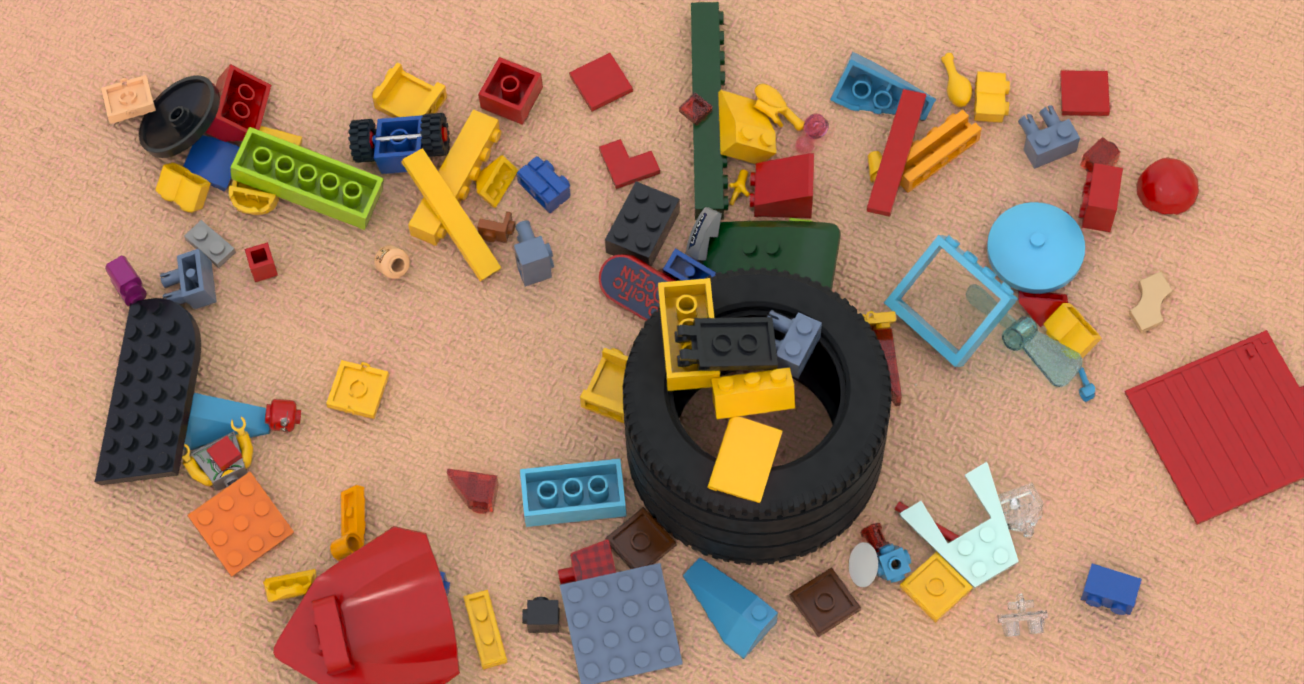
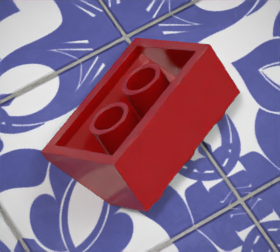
(240, 106)

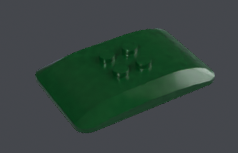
(781, 245)

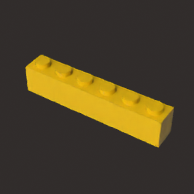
(458, 172)

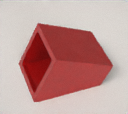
(783, 187)

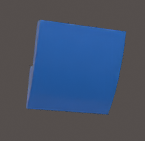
(212, 160)

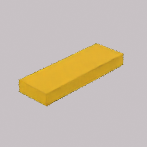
(485, 629)

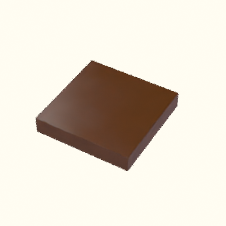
(640, 540)
(825, 602)

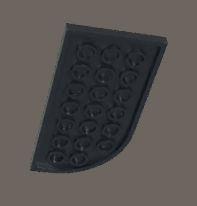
(151, 394)

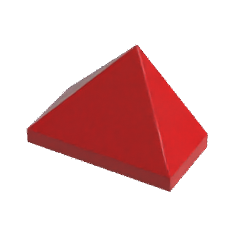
(1042, 305)

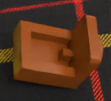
(496, 231)

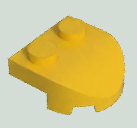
(251, 200)
(289, 585)

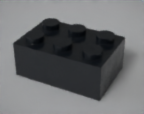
(643, 223)

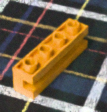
(939, 148)

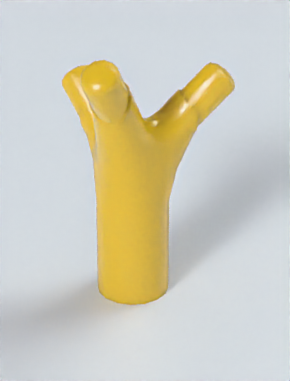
(770, 111)
(739, 186)

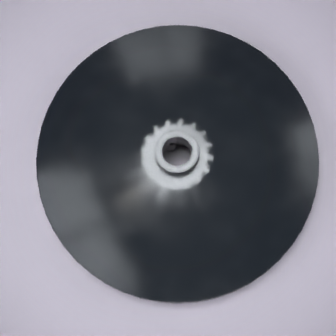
(180, 117)

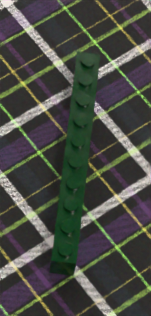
(707, 83)

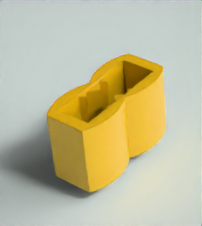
(990, 97)
(183, 187)
(1071, 329)

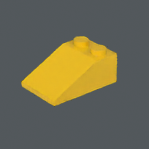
(744, 129)

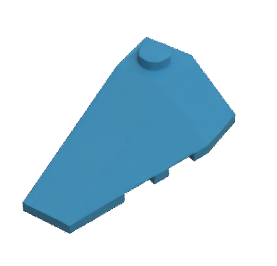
(873, 88)
(734, 610)

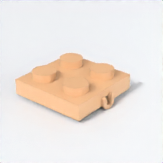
(129, 99)

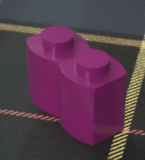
(125, 280)

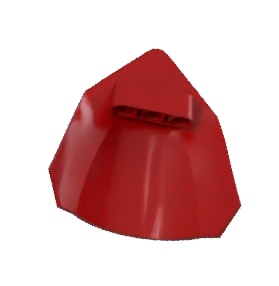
(375, 618)

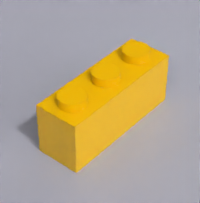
(753, 393)

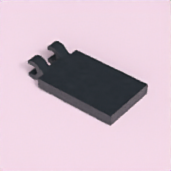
(728, 344)

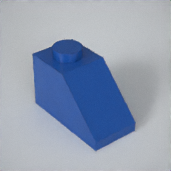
(685, 267)

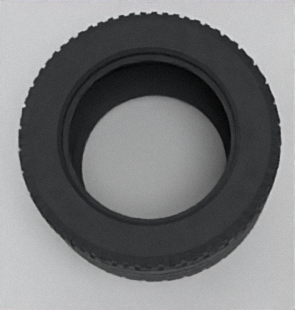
(802, 500)

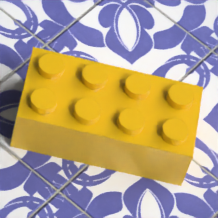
(679, 305)

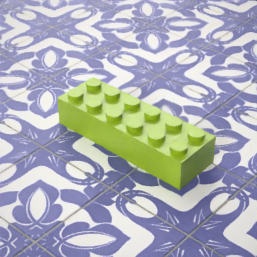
(307, 178)

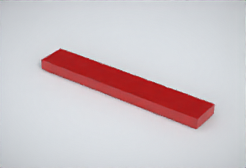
(896, 153)

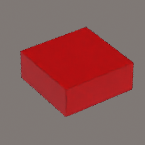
(224, 453)

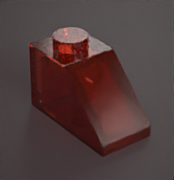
(475, 489)

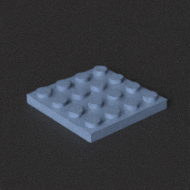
(620, 624)

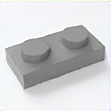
(210, 243)

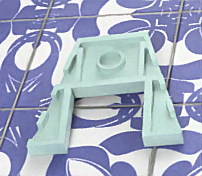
(979, 552)

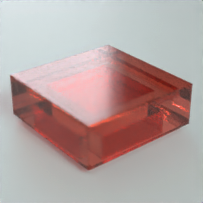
(695, 109)

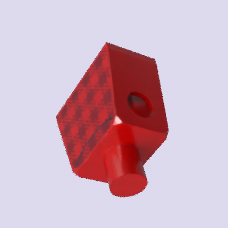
(589, 563)

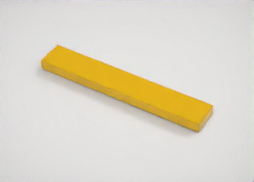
(451, 214)

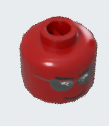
(282, 415)

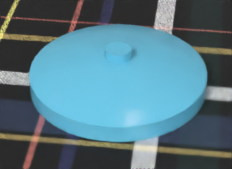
(1035, 247)

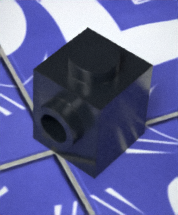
(541, 615)

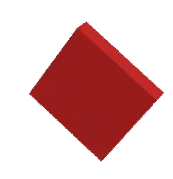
(601, 82)
(1084, 93)

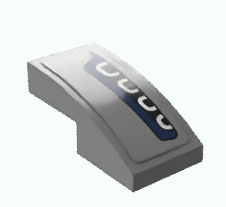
(706, 226)

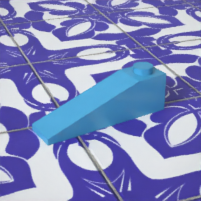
(212, 418)

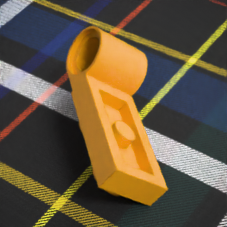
(352, 523)

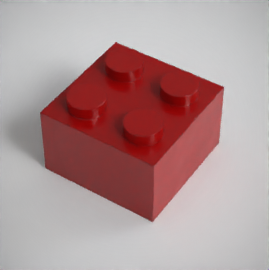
(510, 90)
(1100, 197)

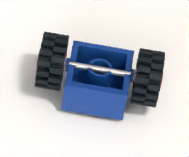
(398, 139)

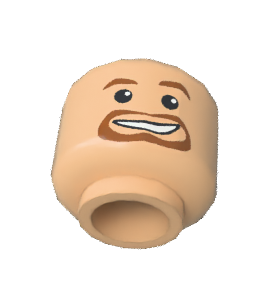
(392, 261)

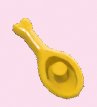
(958, 87)
(773, 98)

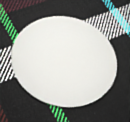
(863, 564)

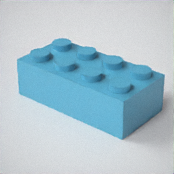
(573, 492)

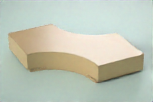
(1153, 292)

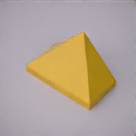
(495, 180)

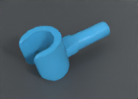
(1088, 391)

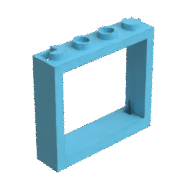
(924, 329)

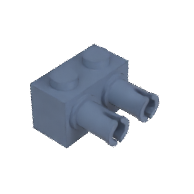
(1050, 143)
(532, 255)
(195, 280)
(799, 341)

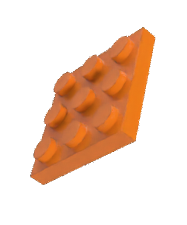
(240, 524)

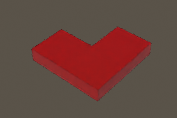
(625, 169)

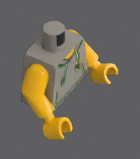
(204, 469)

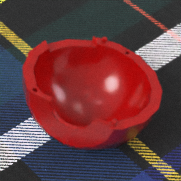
(1168, 186)

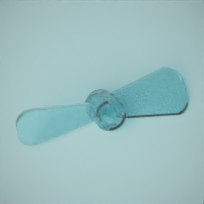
(1052, 358)

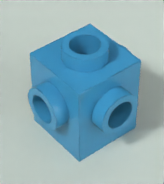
(885, 557)

